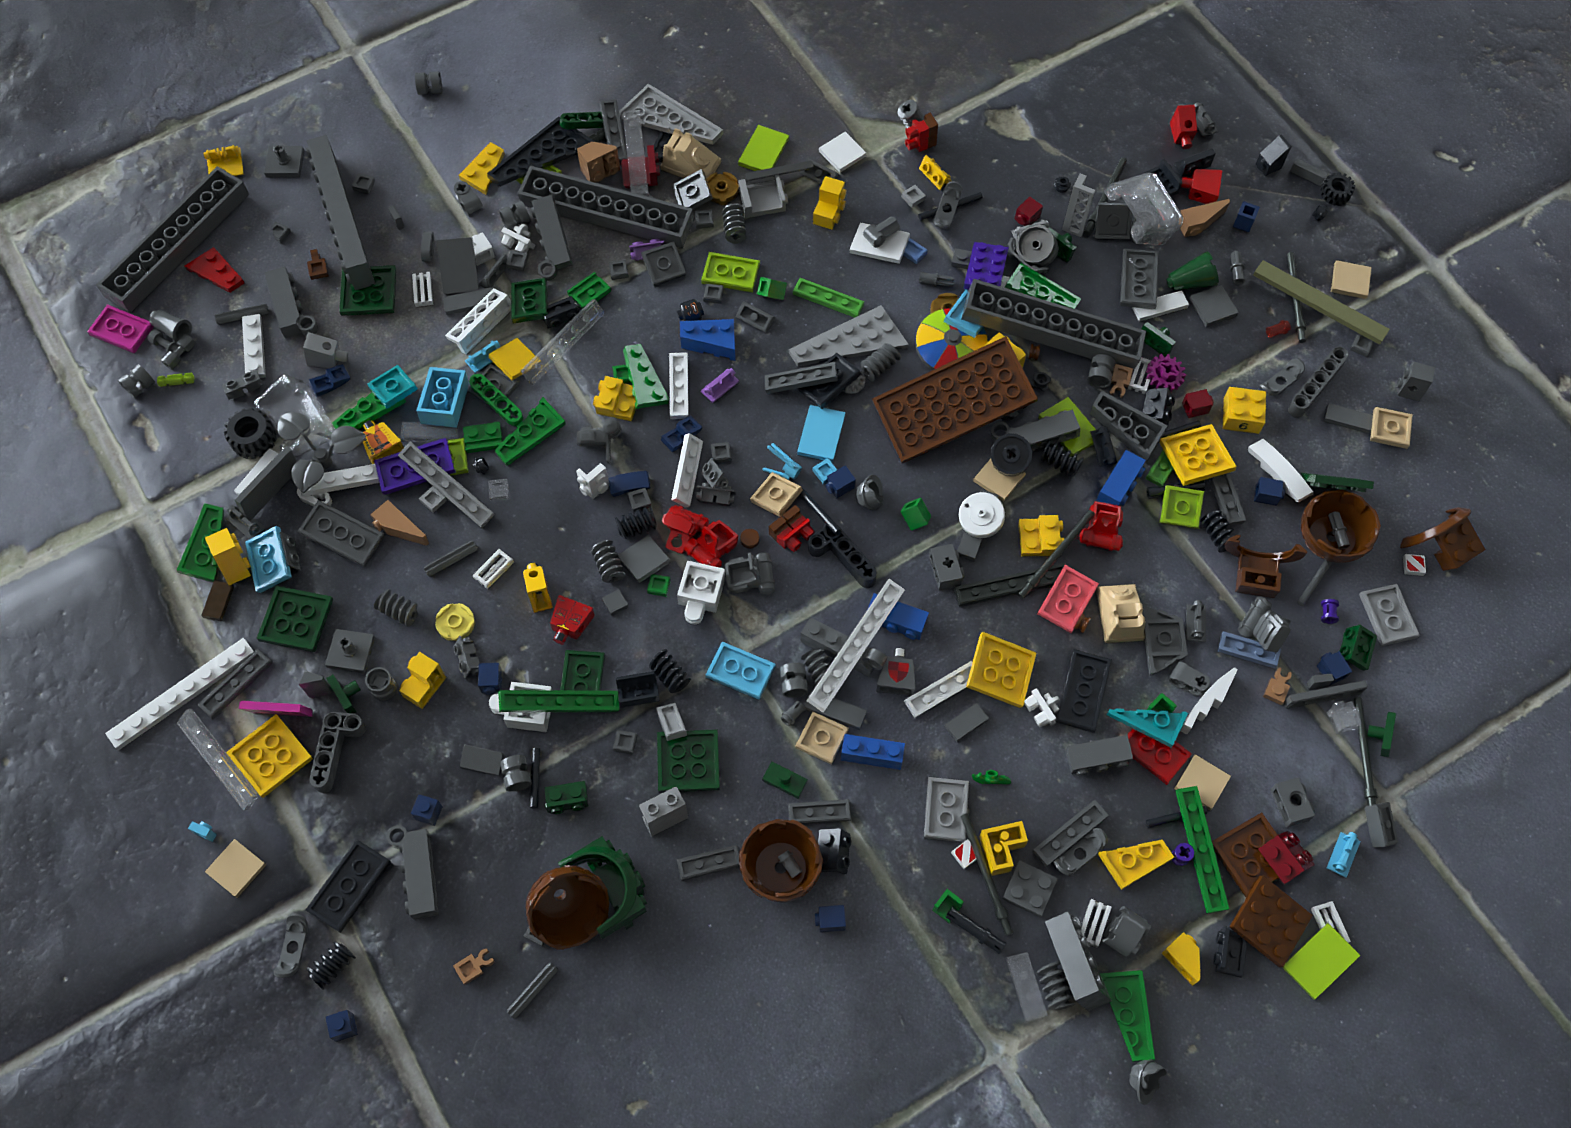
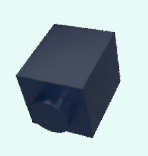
(1246, 216)
(840, 482)
(1269, 491)
(1335, 665)
(489, 678)
(426, 810)
(830, 918)
(341, 1025)

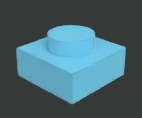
(823, 469)
(202, 830)

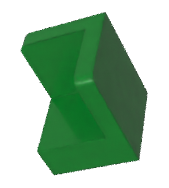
(771, 288)
(916, 514)
(1162, 703)
(945, 902)

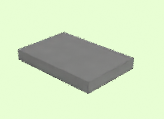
(1389, 615)
(944, 805)

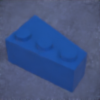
(709, 337)

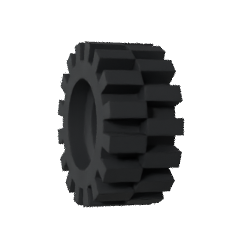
(1337, 196)

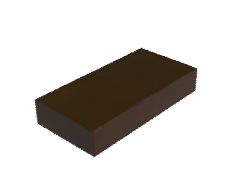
(217, 601)

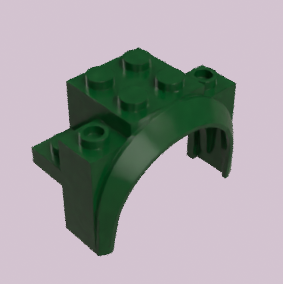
(623, 884)

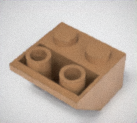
(598, 161)

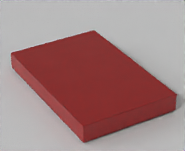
(1157, 757)

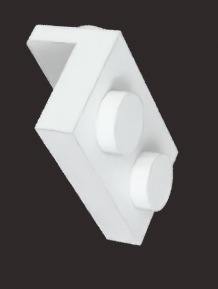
(594, 482)

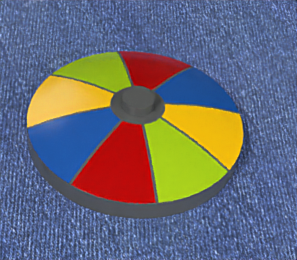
(942, 343)

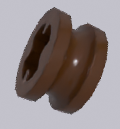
(1034, 352)
(1082, 623)

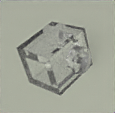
(1344, 717)

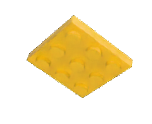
(1197, 454)
(1001, 670)
(269, 756)

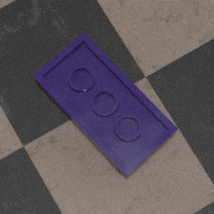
(986, 264)
(396, 474)

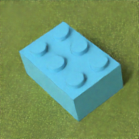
(443, 397)

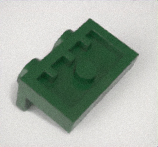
(1358, 646)
(566, 797)

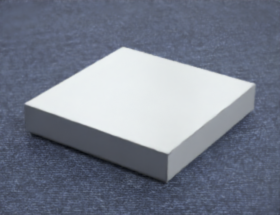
(842, 152)

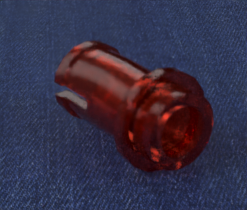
(1281, 327)

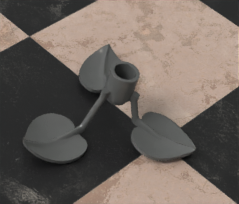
(308, 473)

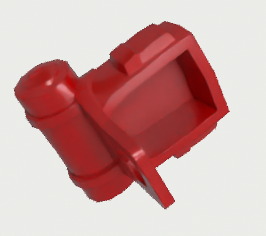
(683, 523)
(1104, 527)
(712, 544)

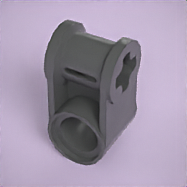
(467, 198)
(1188, 678)

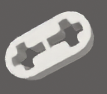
(312, 500)

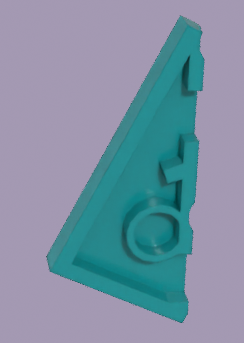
(1157, 725)

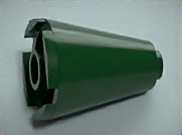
(1194, 274)

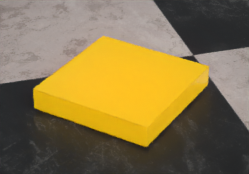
(512, 358)

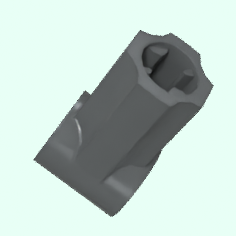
(877, 234)

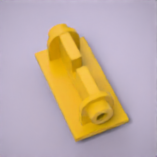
(934, 172)

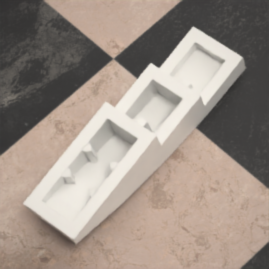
(1280, 469)
(1212, 697)

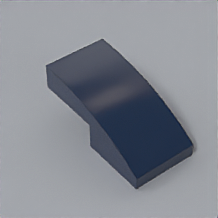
(330, 381)
(675, 437)
(629, 482)

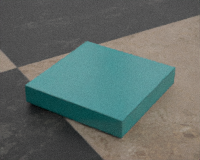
(392, 386)

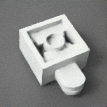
(700, 590)
(523, 720)

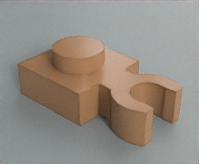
(1121, 379)
(1276, 688)
(470, 967)

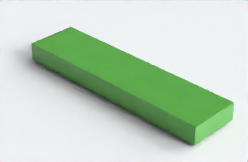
(828, 297)

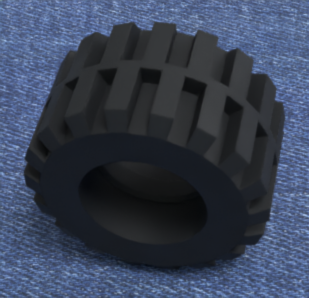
(243, 423)

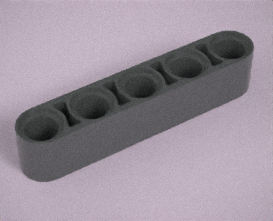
(1318, 382)

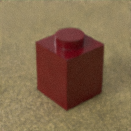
(1028, 212)
(1197, 403)

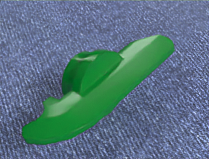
(991, 777)

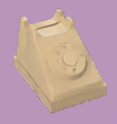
(686, 155)
(1121, 613)

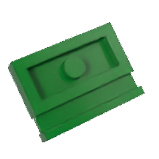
(588, 289)
(482, 437)

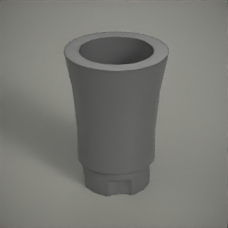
(170, 324)

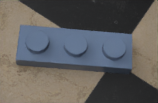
(1247, 650)

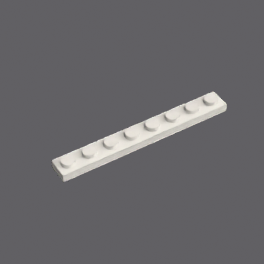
(855, 645)
(179, 694)

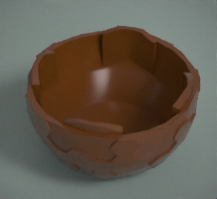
(1356, 515)
(761, 854)
(574, 915)

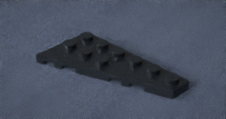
(542, 150)

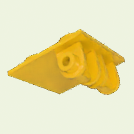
(227, 159)

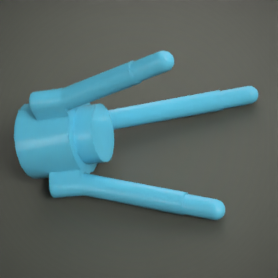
(791, 468)

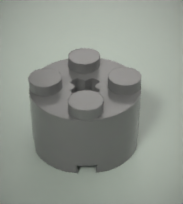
(1126, 931)

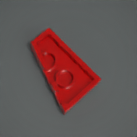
(215, 269)

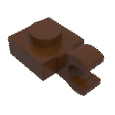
(317, 267)

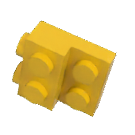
(615, 399)
(1040, 535)

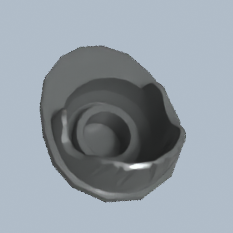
(870, 493)
(1145, 1079)

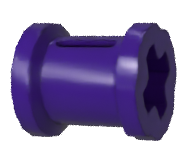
(1329, 611)
(1182, 848)

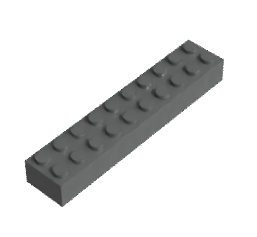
(609, 206)
(339, 213)
(172, 239)
(1052, 324)

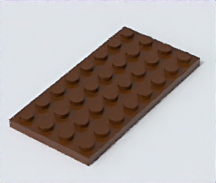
(954, 399)

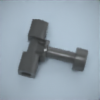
(173, 349)

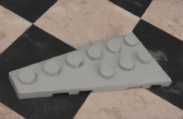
(665, 114)
(851, 339)

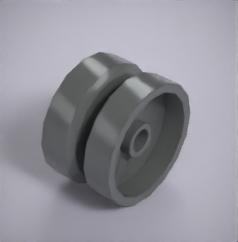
(1037, 245)

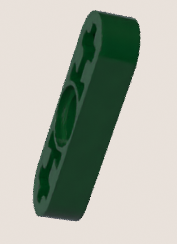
(574, 120)

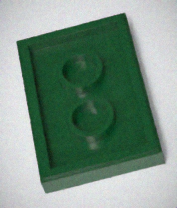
(529, 300)
(582, 671)

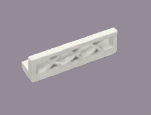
(483, 321)

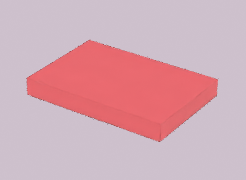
(1068, 598)

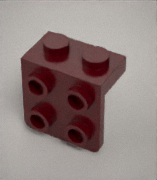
(652, 170)
(1286, 856)

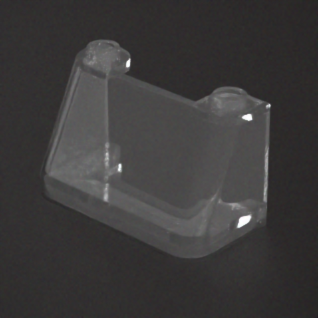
(1151, 206)
(296, 396)

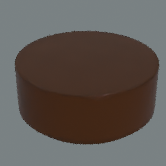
(749, 538)

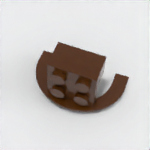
(1455, 538)
(1259, 570)

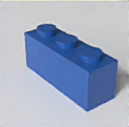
(1122, 479)
(905, 620)
(872, 751)

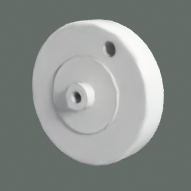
(981, 515)

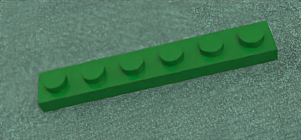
(558, 701)
(1204, 855)

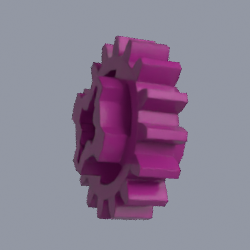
(1165, 372)

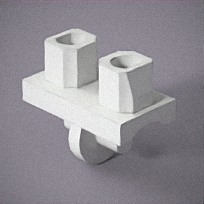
(523, 242)
(1046, 715)

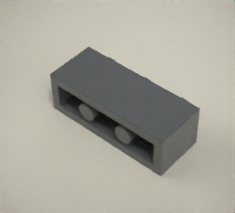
(1099, 755)

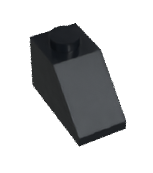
(1273, 156)

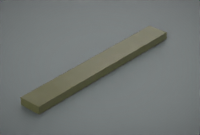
(1321, 302)

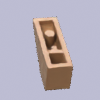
(1200, 217)
(396, 524)

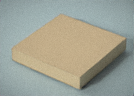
(1351, 279)
(1391, 427)
(995, 482)
(776, 494)
(822, 738)
(1207, 778)
(235, 868)

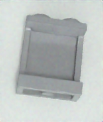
(763, 197)
(663, 811)

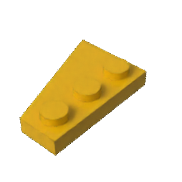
(476, 172)
(1135, 862)

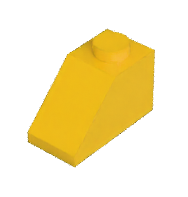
(1185, 957)

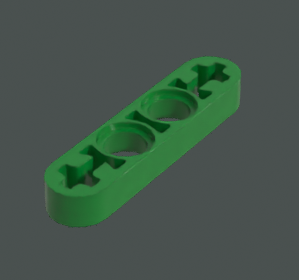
(496, 399)

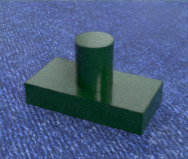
(1066, 248)
(1158, 339)
(344, 693)
(1384, 733)
(784, 780)

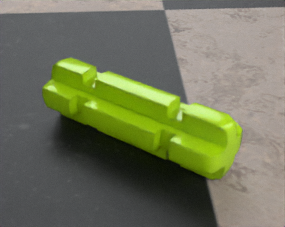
(175, 379)

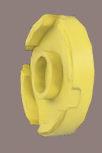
(454, 621)

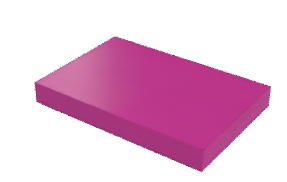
(120, 328)
(275, 708)

